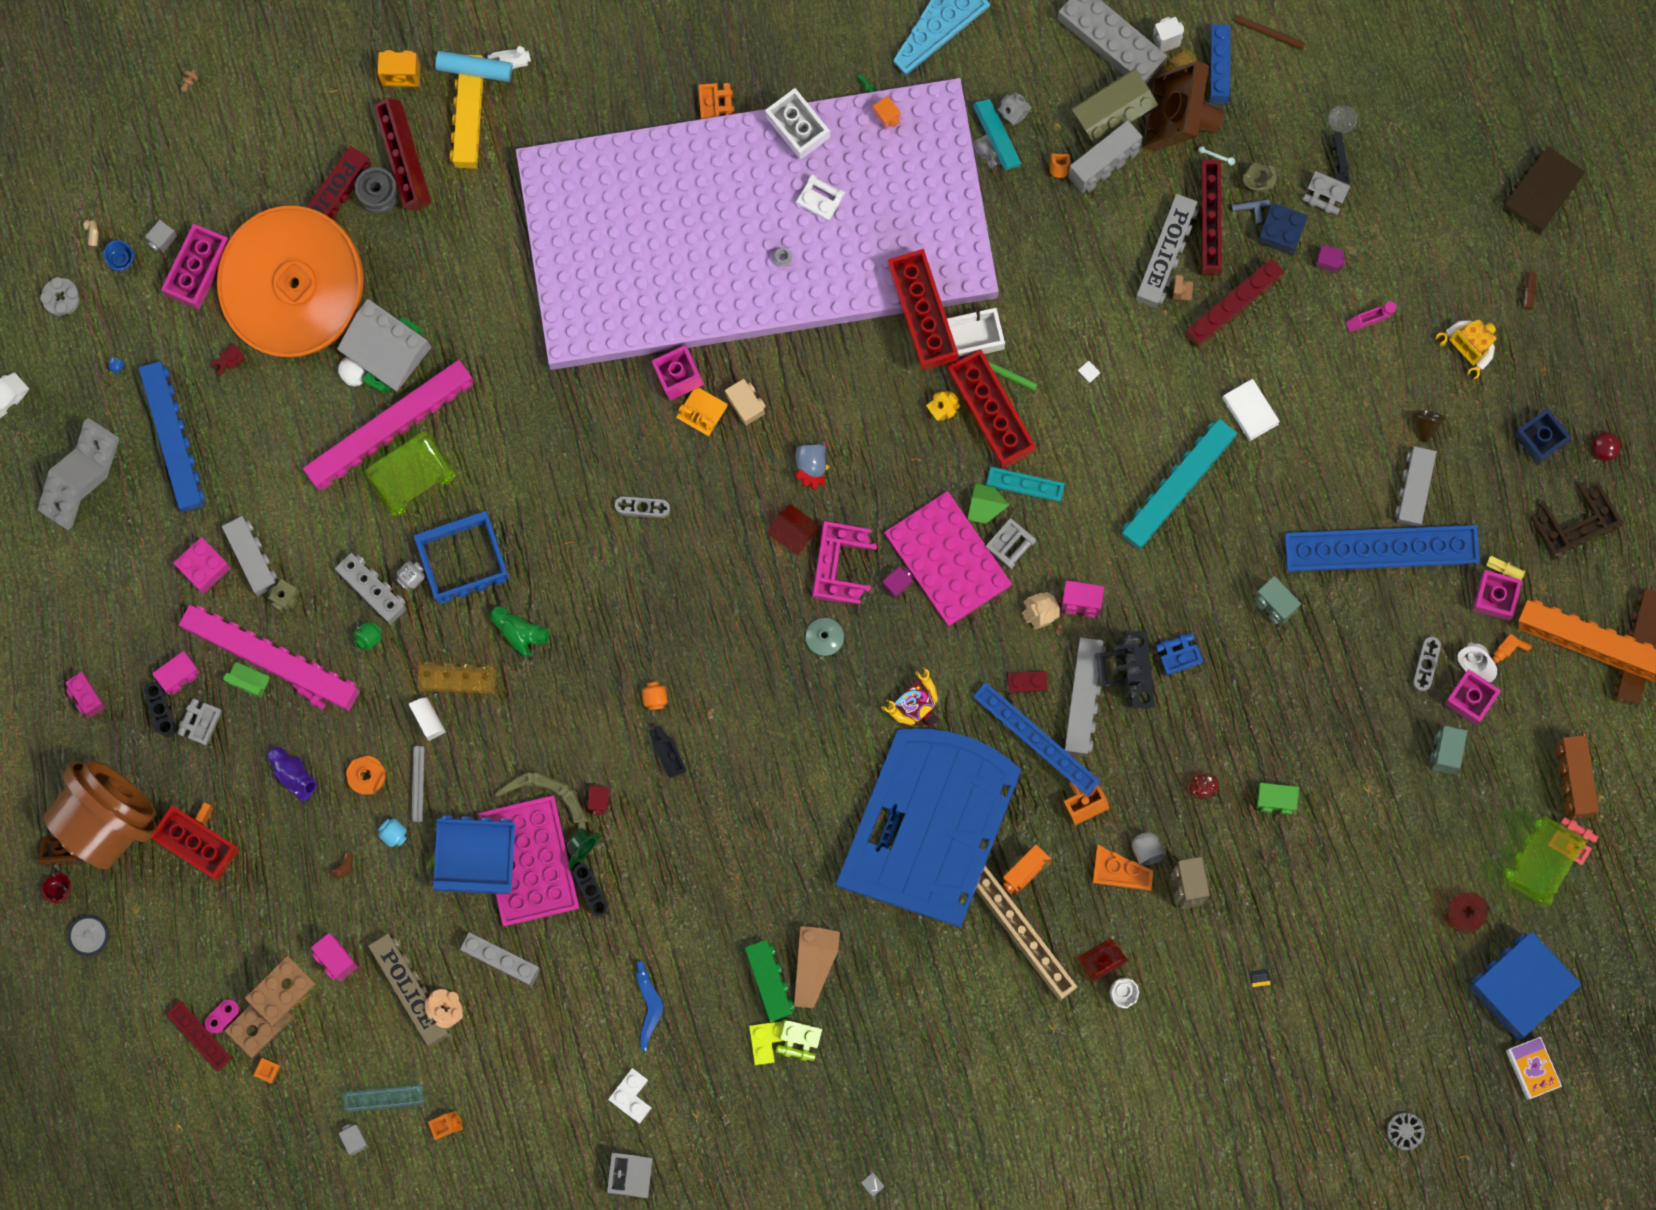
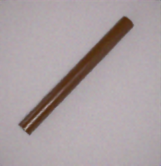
(1269, 32)

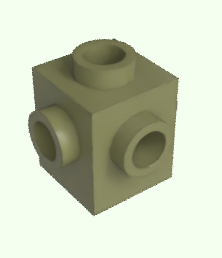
(283, 589)

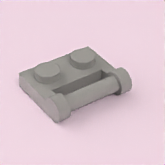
(1006, 539)

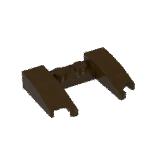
(1559, 542)

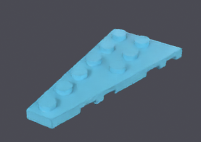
(936, 27)

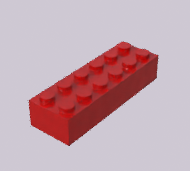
(922, 309)
(991, 409)

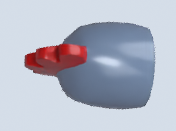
(811, 464)

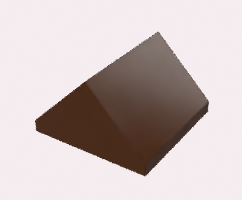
(54, 854)

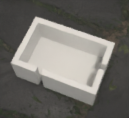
(976, 335)

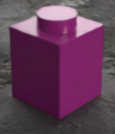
(1330, 259)
(897, 582)

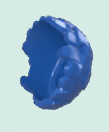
(118, 255)

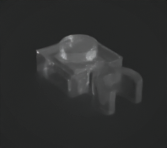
(985, 150)

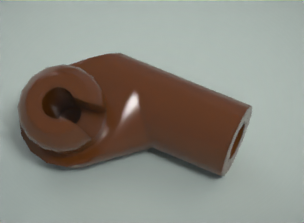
(344, 868)

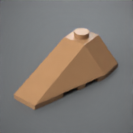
(815, 958)

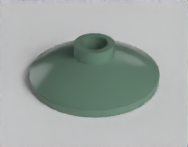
(824, 646)

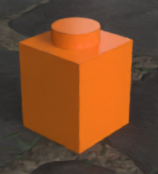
(887, 112)

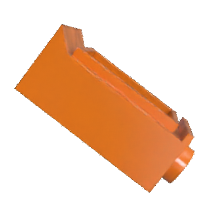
(1025, 870)

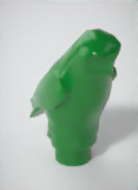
(518, 630)

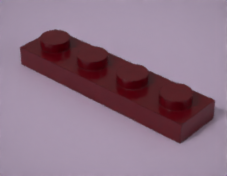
(199, 1036)

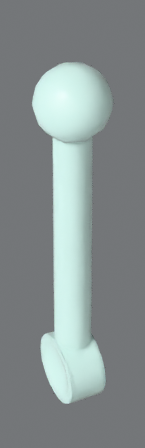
(1230, 161)

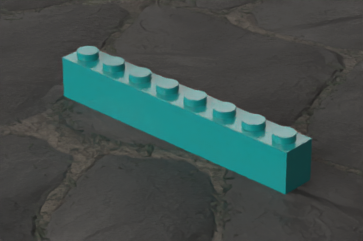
(1179, 484)

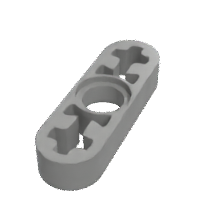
(628, 510)
(1435, 652)

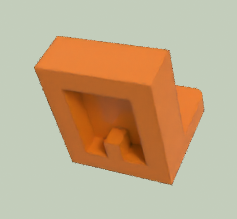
(445, 1125)

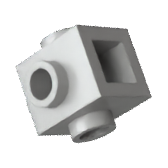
(1014, 108)

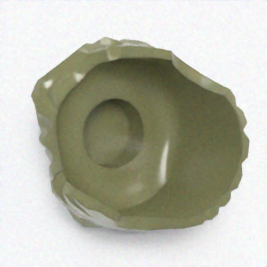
(1260, 177)

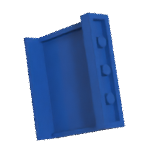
(474, 855)

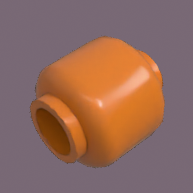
(654, 696)

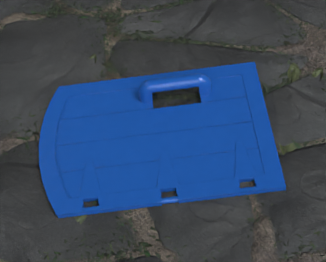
(950, 804)

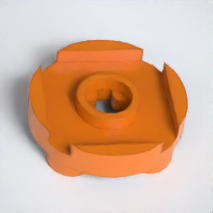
(356, 780)

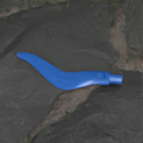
(653, 1003)

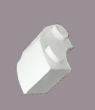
(11, 392)

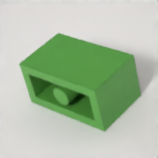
(1277, 798)

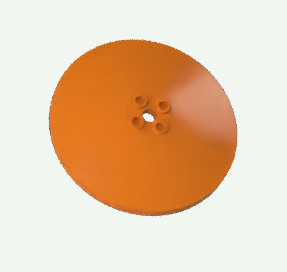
(258, 276)

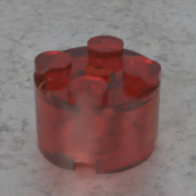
(1458, 920)

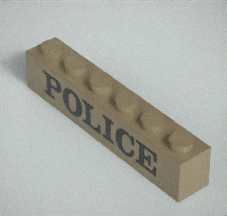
(407, 987)

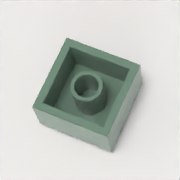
(1277, 601)
(1449, 750)

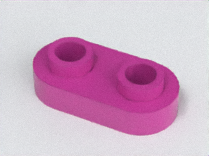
(222, 1016)

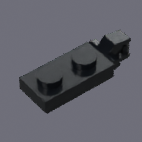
(1340, 161)
(667, 752)

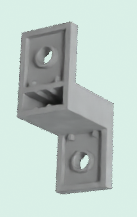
(78, 474)

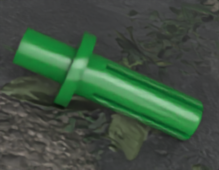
(869, 88)

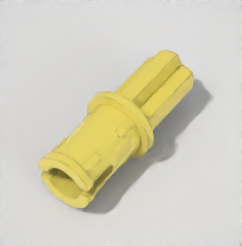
(1505, 568)

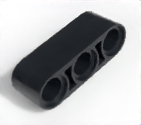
(164, 718)
(589, 881)

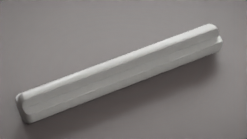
(417, 785)

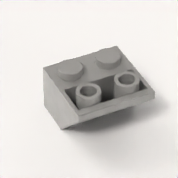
(629, 1175)

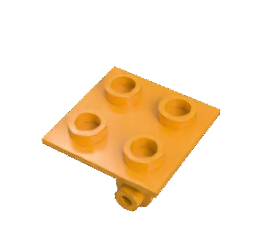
(702, 411)

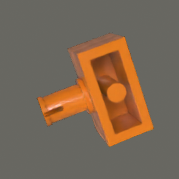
(1085, 807)

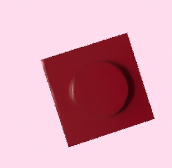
(598, 800)

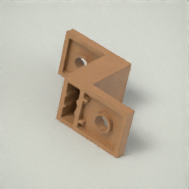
(270, 1007)

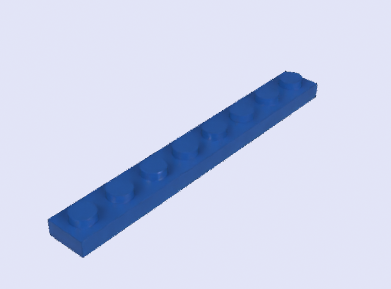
(1037, 739)

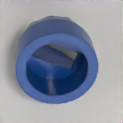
(116, 365)

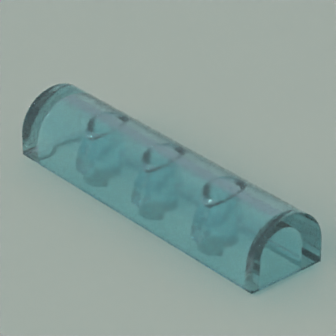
(383, 1098)

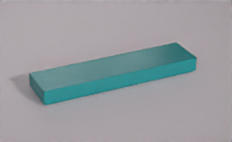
(997, 134)
(1025, 484)

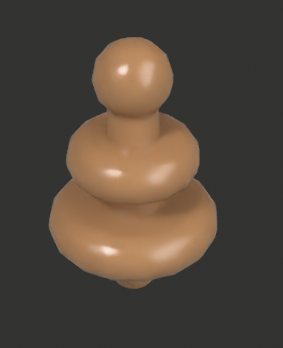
(190, 76)

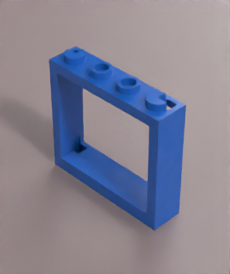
(451, 529)

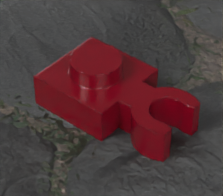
(230, 357)

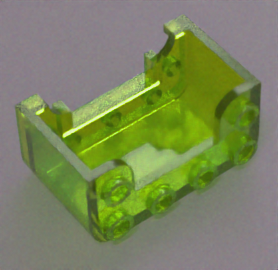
(1545, 860)

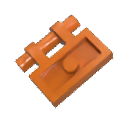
(709, 100)

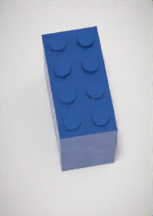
(1524, 985)

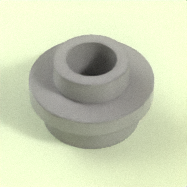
(782, 251)

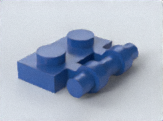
(1181, 659)

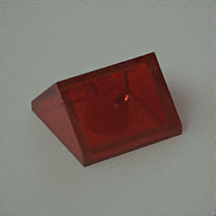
(793, 529)
(1102, 960)

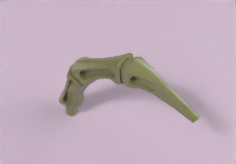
(560, 789)

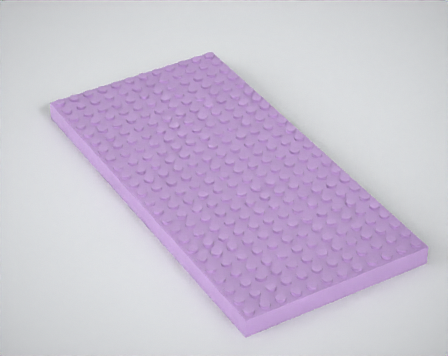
(677, 225)

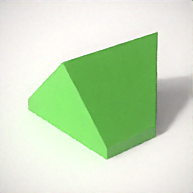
(985, 504)

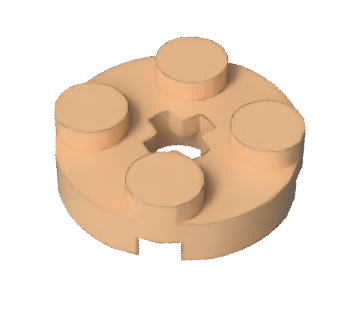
(450, 1001)

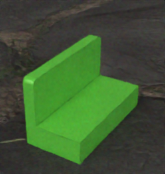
(247, 679)

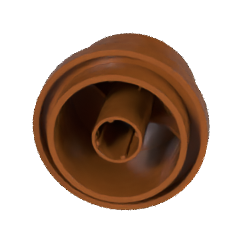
(99, 814)

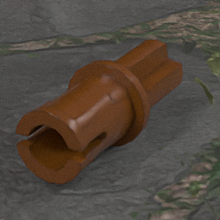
(1529, 291)

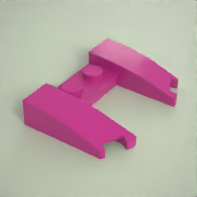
(832, 537)

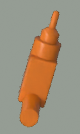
(1508, 647)

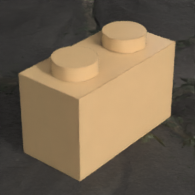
(745, 402)

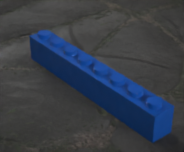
(171, 436)

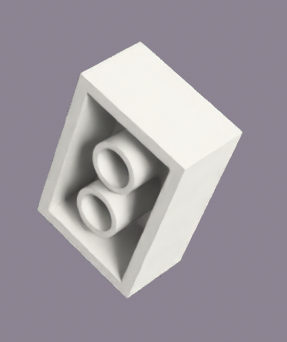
(797, 123)

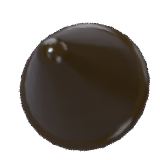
(1427, 423)

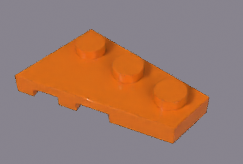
(1120, 872)

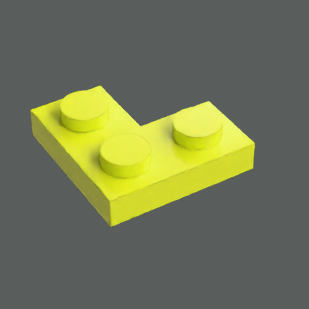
(762, 1039)

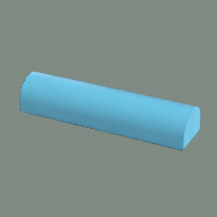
(474, 66)

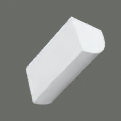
(427, 718)

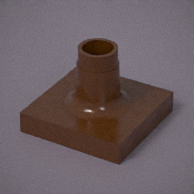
(1180, 107)

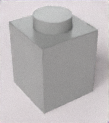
(160, 236)
(353, 1139)

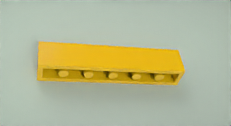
(467, 121)

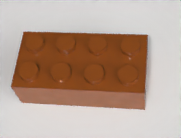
(1577, 777)

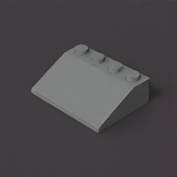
(383, 345)

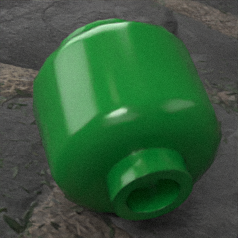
(367, 636)

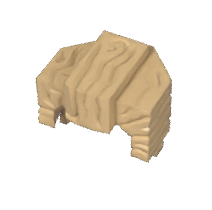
(1041, 610)

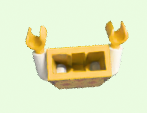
(1473, 341)

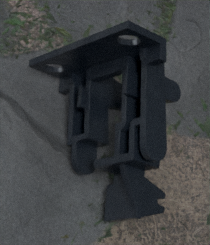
(1136, 666)

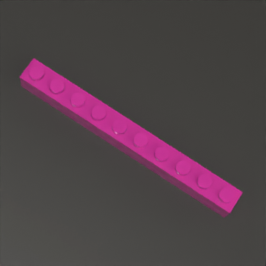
(388, 425)
(270, 658)

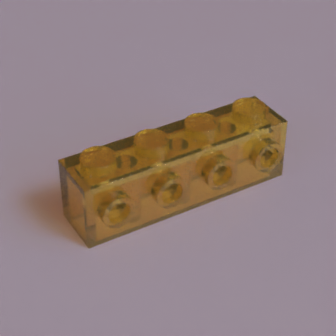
(457, 679)

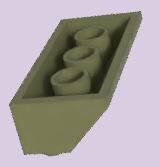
(1113, 106)

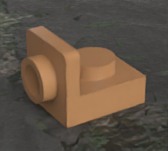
(1182, 289)

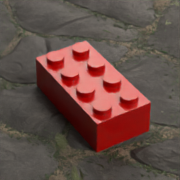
(195, 843)

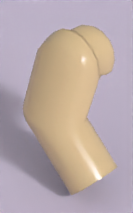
(93, 232)

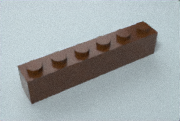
(1631, 686)

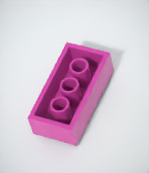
(195, 267)

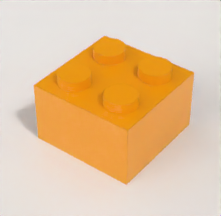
(399, 68)

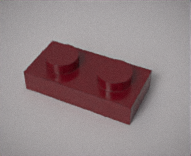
(1027, 682)

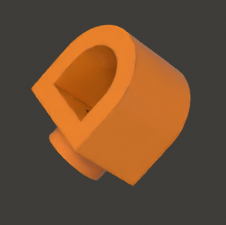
(1059, 165)

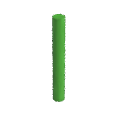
(1014, 377)

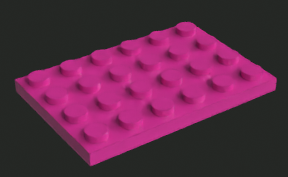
(948, 559)
(540, 863)

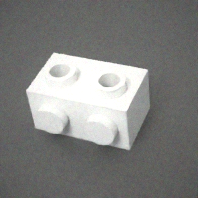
(1168, 34)

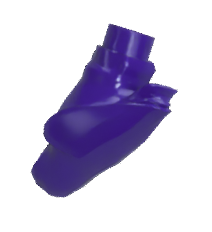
(292, 773)

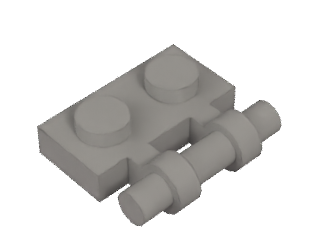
(1329, 187)
(204, 723)

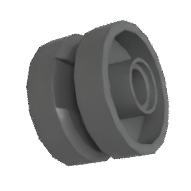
(371, 181)

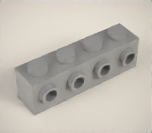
(370, 588)

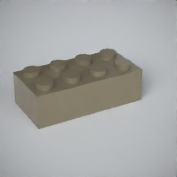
(1190, 883)

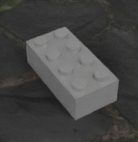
(1105, 157)

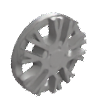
(1405, 1131)

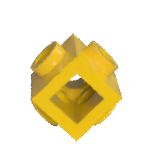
(943, 405)

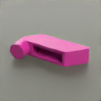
(1371, 317)

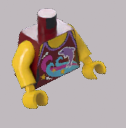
(916, 703)

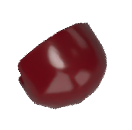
(1606, 446)
(56, 888)

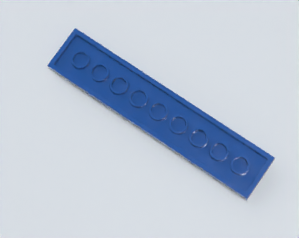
(1382, 548)

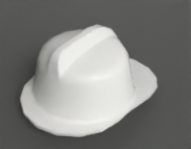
(1478, 660)

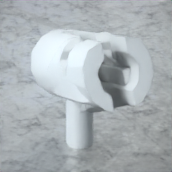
(518, 57)

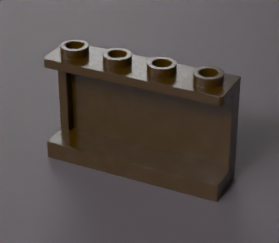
(1543, 188)

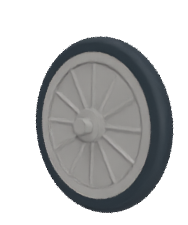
(88, 935)

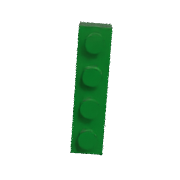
(769, 981)

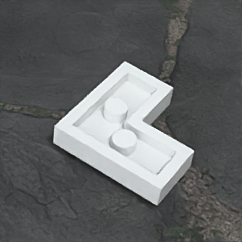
(626, 1096)

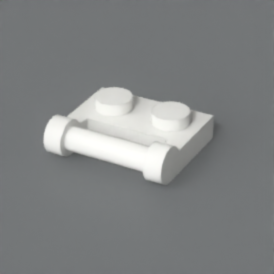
(818, 203)

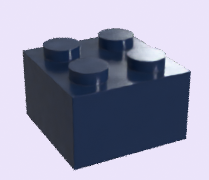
(1282, 229)
(1542, 436)

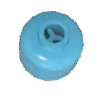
(392, 832)

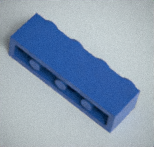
(1219, 64)

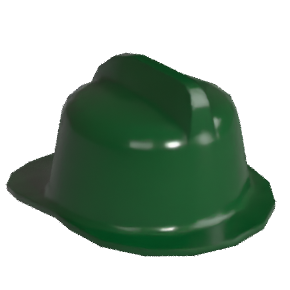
(580, 846)

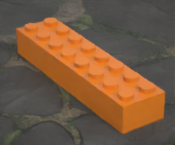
(1589, 639)

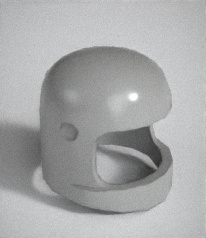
(1148, 849)

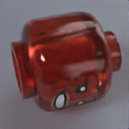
(1204, 786)

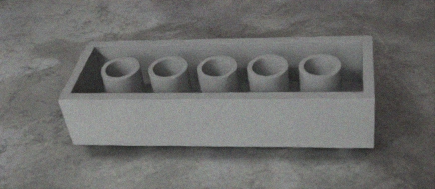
(1112, 37)

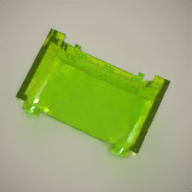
(409, 472)

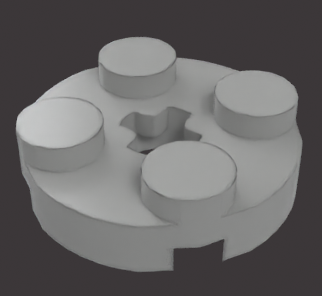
(56, 287)

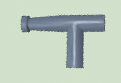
(1256, 206)

